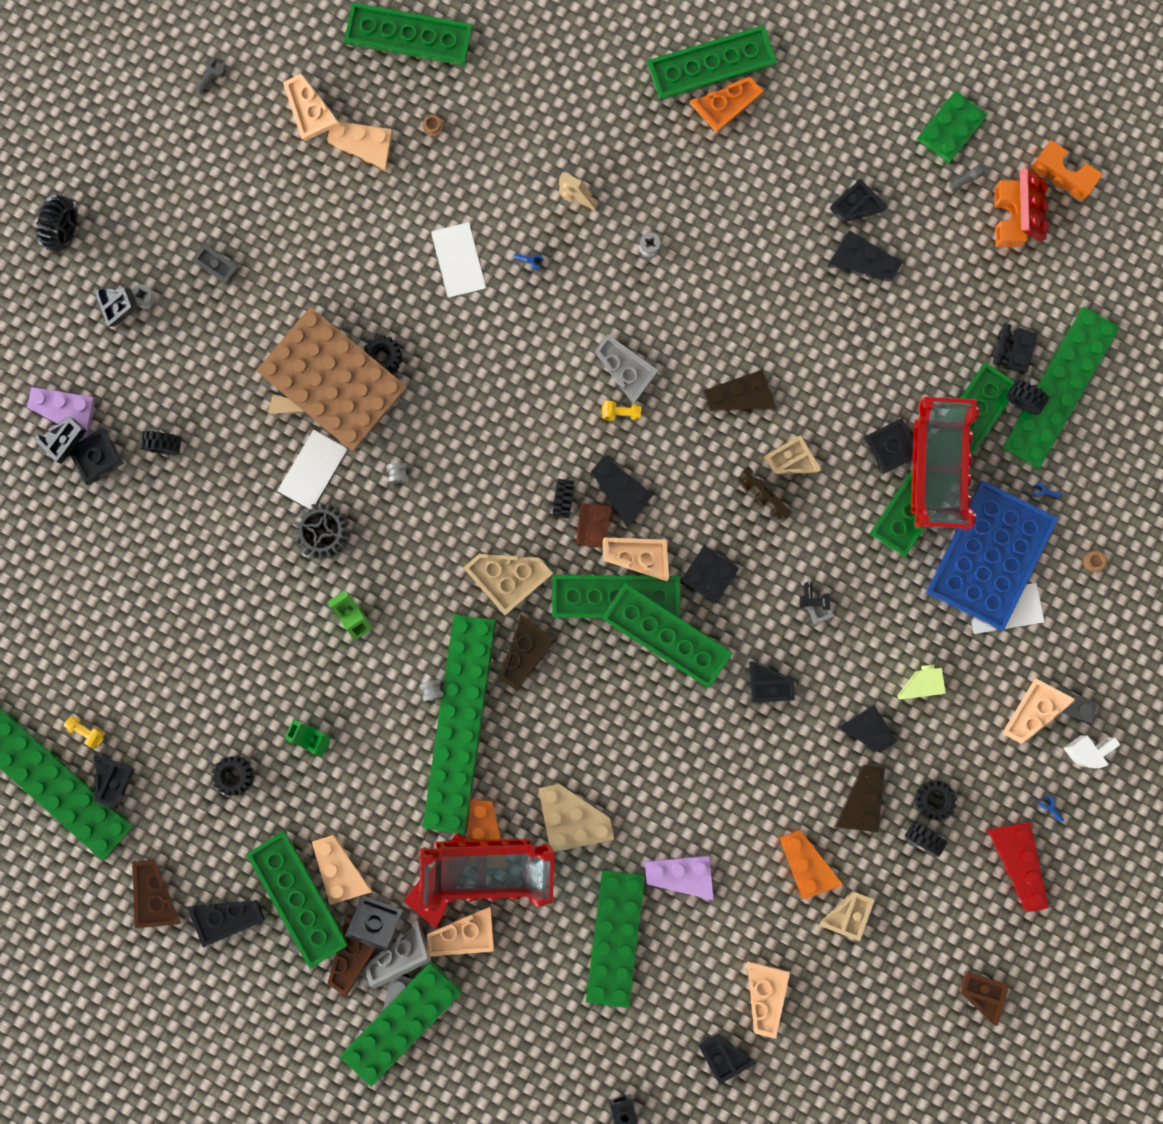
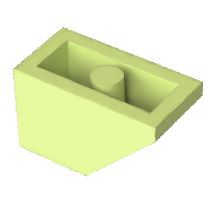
(924, 683)

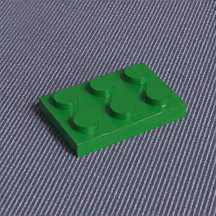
(952, 126)

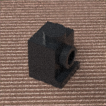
(623, 1105)

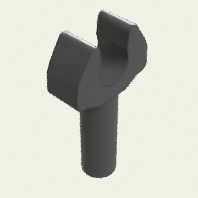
(211, 73)
(974, 174)

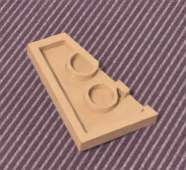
(308, 108)
(364, 141)
(463, 936)
(767, 997)

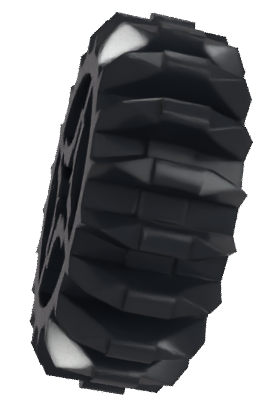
(56, 223)

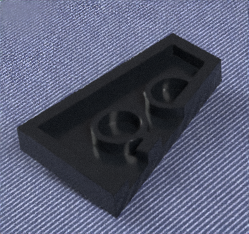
(621, 489)

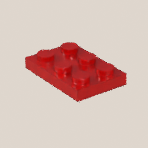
(1033, 205)

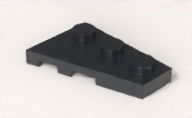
(865, 258)
(222, 920)

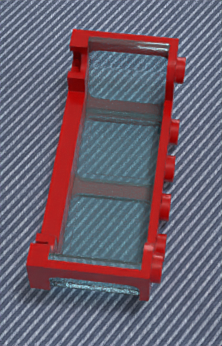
(943, 463)
(486, 871)

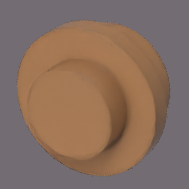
(432, 125)

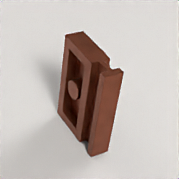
(592, 525)

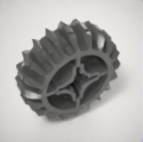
(324, 522)

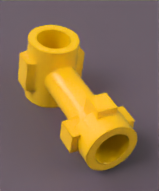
(610, 411)
(94, 737)

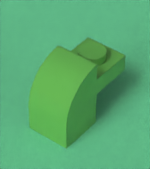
(350, 615)

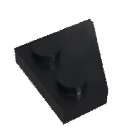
(111, 781)
(724, 1057)

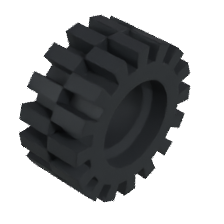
(391, 345)
(1027, 397)
(161, 443)
(563, 498)
(220, 771)
(948, 797)
(926, 839)

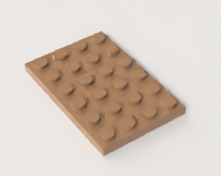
(331, 379)

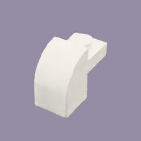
(1088, 755)

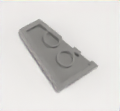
(402, 957)

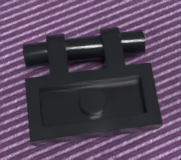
(1021, 349)

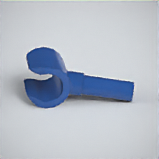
(530, 260)
(1045, 491)
(1051, 808)

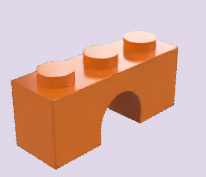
(1051, 165)
(1009, 233)

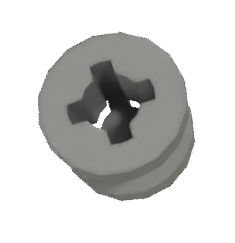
(648, 249)
(147, 299)
(397, 473)
(431, 690)

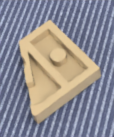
(574, 190)
(792, 459)
(849, 916)

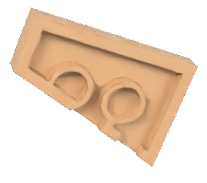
(640, 555)
(1035, 711)
(338, 872)

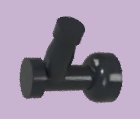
(808, 600)

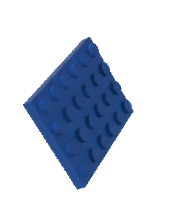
(992, 561)

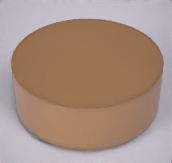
(1094, 561)

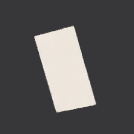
(458, 259)
(312, 469)
(1026, 612)

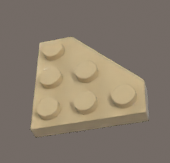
(507, 578)
(572, 820)

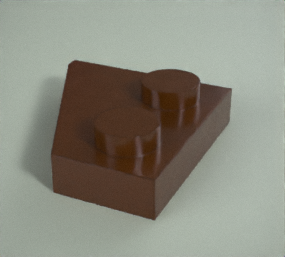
(984, 994)

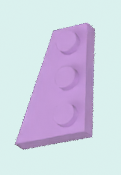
(61, 405)
(682, 875)

